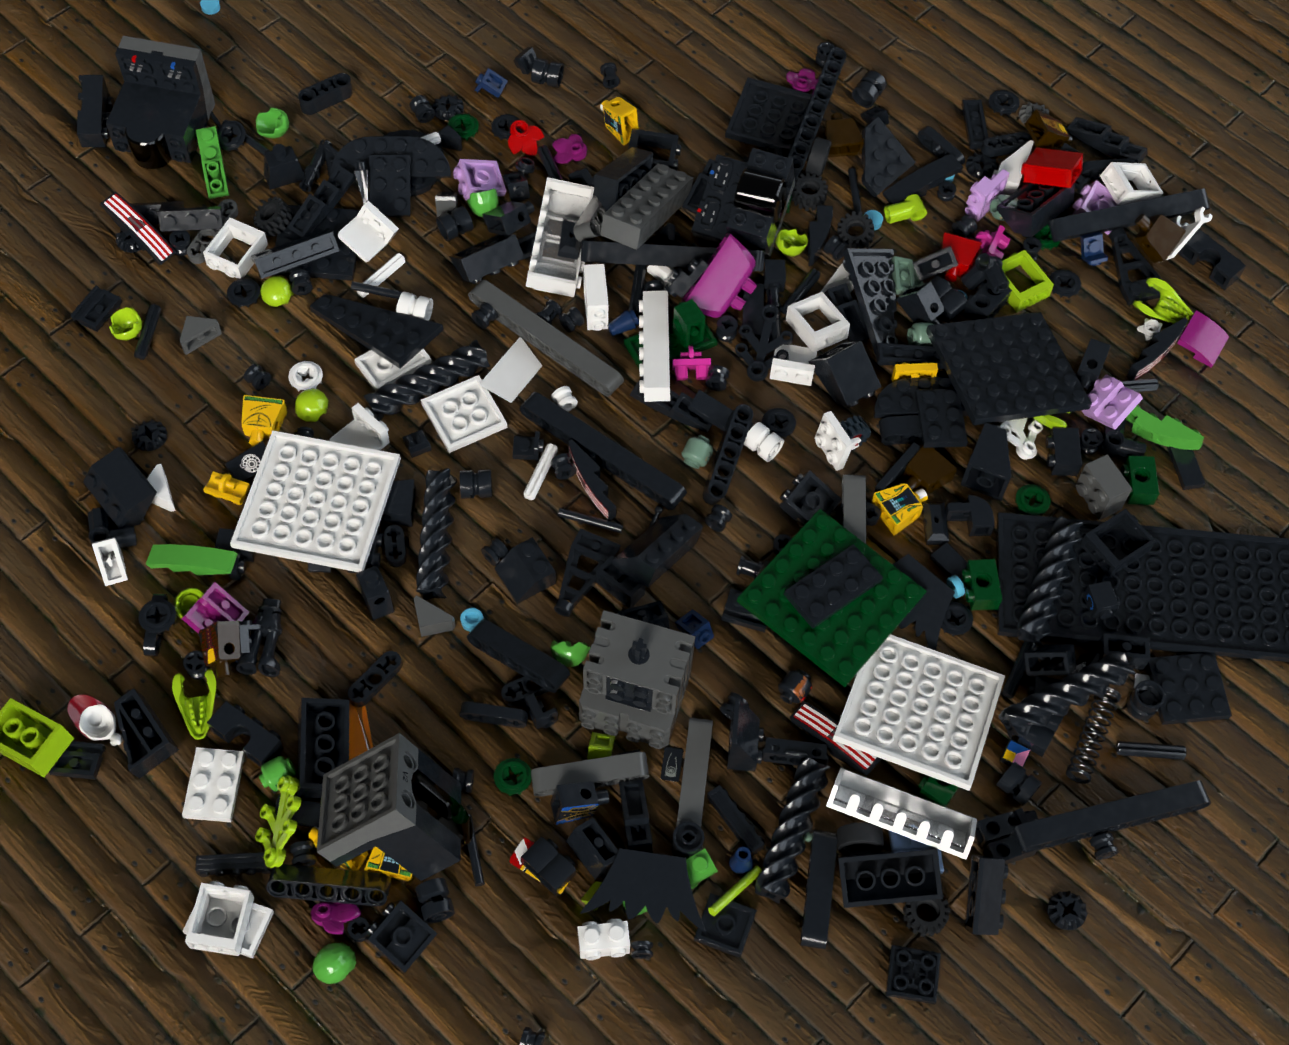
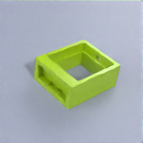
(1033, 295)

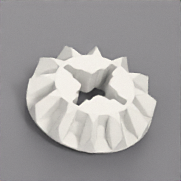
(302, 369)

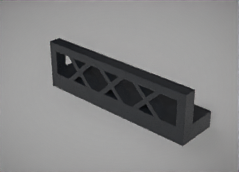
(295, 253)

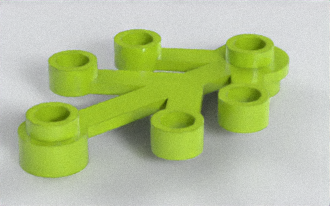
(282, 823)

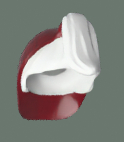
(94, 719)

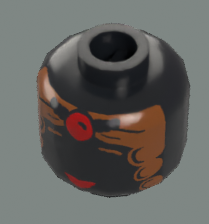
(795, 686)

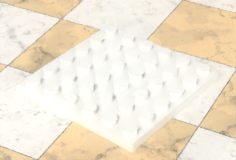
(316, 501)
(921, 711)

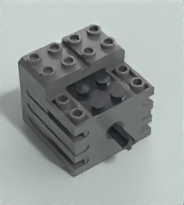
(635, 679)

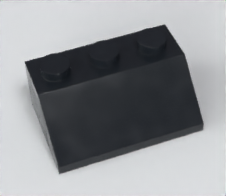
(487, 257)
(120, 488)
(985, 895)

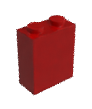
(1052, 167)

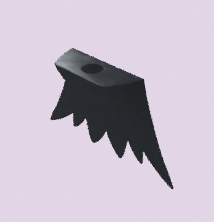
(932, 607)
(650, 882)

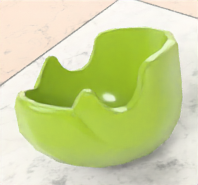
(790, 242)
(276, 291)
(125, 324)
(311, 405)
(186, 600)

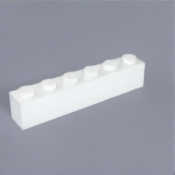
(655, 346)

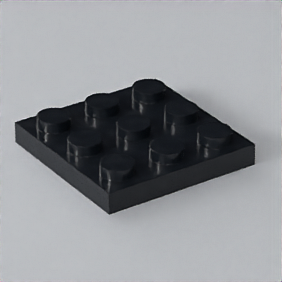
(1191, 688)

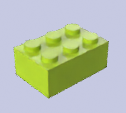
(31, 737)

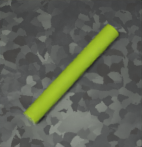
(734, 891)

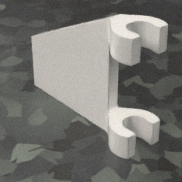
(1190, 229)

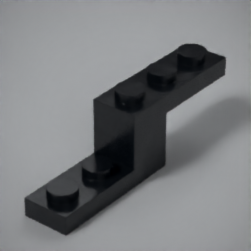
(174, 217)

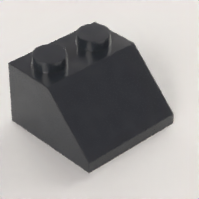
(525, 571)

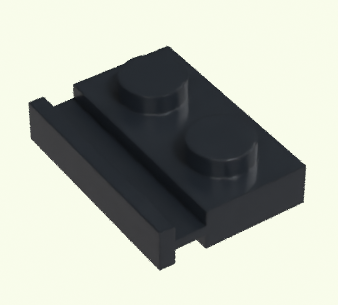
(96, 308)
(738, 615)
(79, 761)

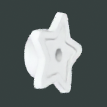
(1149, 324)

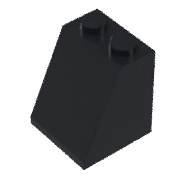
(846, 373)
(989, 464)

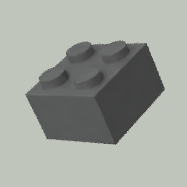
(1103, 487)

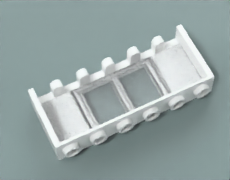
(547, 269)
(903, 813)

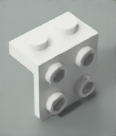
(368, 232)
(795, 369)
(363, 430)

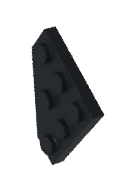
(882, 157)

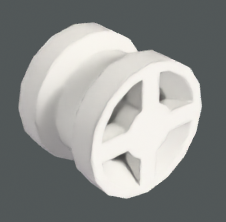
(564, 398)

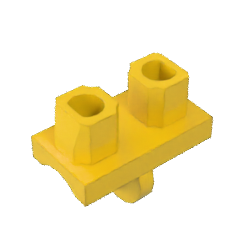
(227, 488)

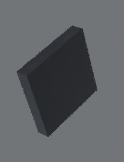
(913, 974)

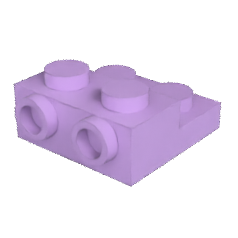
(478, 177)
(984, 192)
(1094, 198)
(1111, 401)

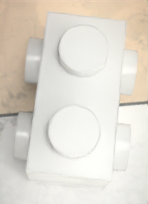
(603, 939)

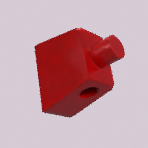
(965, 253)

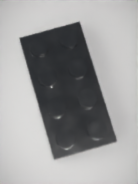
(833, 586)

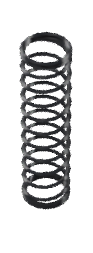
(1076, 769)

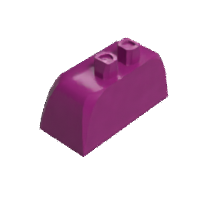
(723, 279)

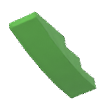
(192, 558)

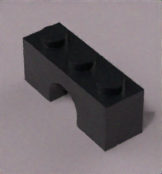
(1203, 248)
(231, 721)

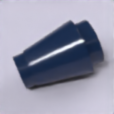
(623, 323)
(740, 865)

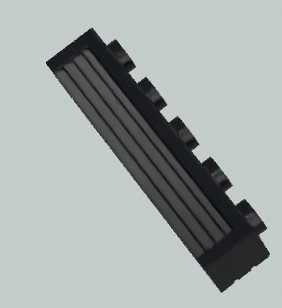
(735, 820)
(231, 864)

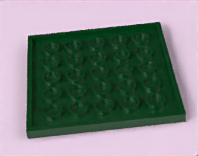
(852, 634)

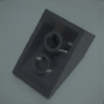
(744, 738)

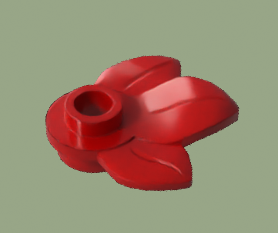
(526, 140)

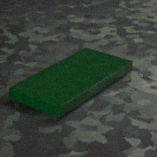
(675, 347)

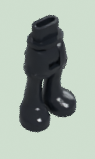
(270, 628)

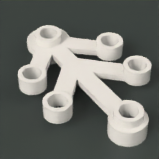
(1024, 445)

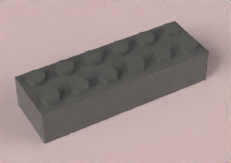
(646, 206)

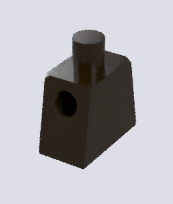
(844, 136)
(1158, 236)
(928, 471)

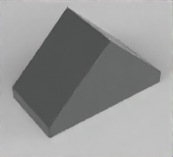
(446, 202)
(198, 332)
(432, 619)

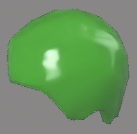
(272, 123)
(483, 201)
(569, 655)
(334, 963)

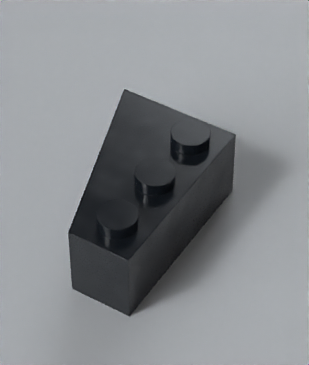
(94, 111)
(143, 734)

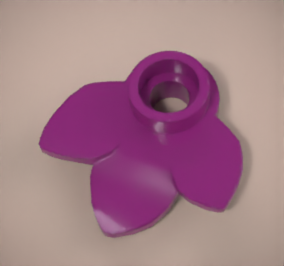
(802, 81)
(569, 149)
(334, 915)

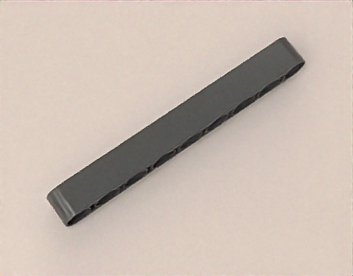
(548, 339)

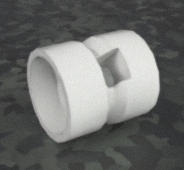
(415, 307)
(763, 442)

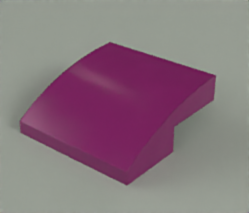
(1203, 338)
(213, 607)

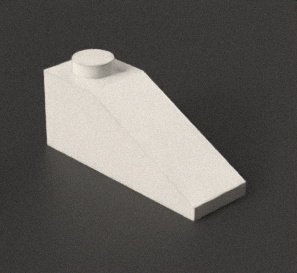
(1013, 165)

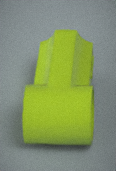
(910, 208)

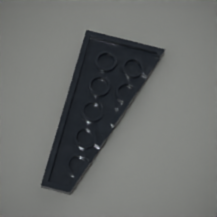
(875, 291)
(382, 331)

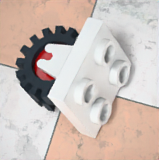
(840, 438)

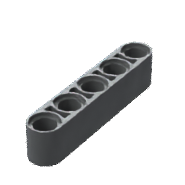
(590, 221)
(854, 505)
(600, 771)
(695, 771)

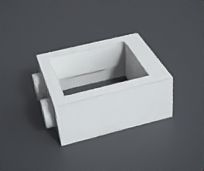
(1116, 180)
(239, 231)
(595, 296)
(824, 337)
(214, 943)

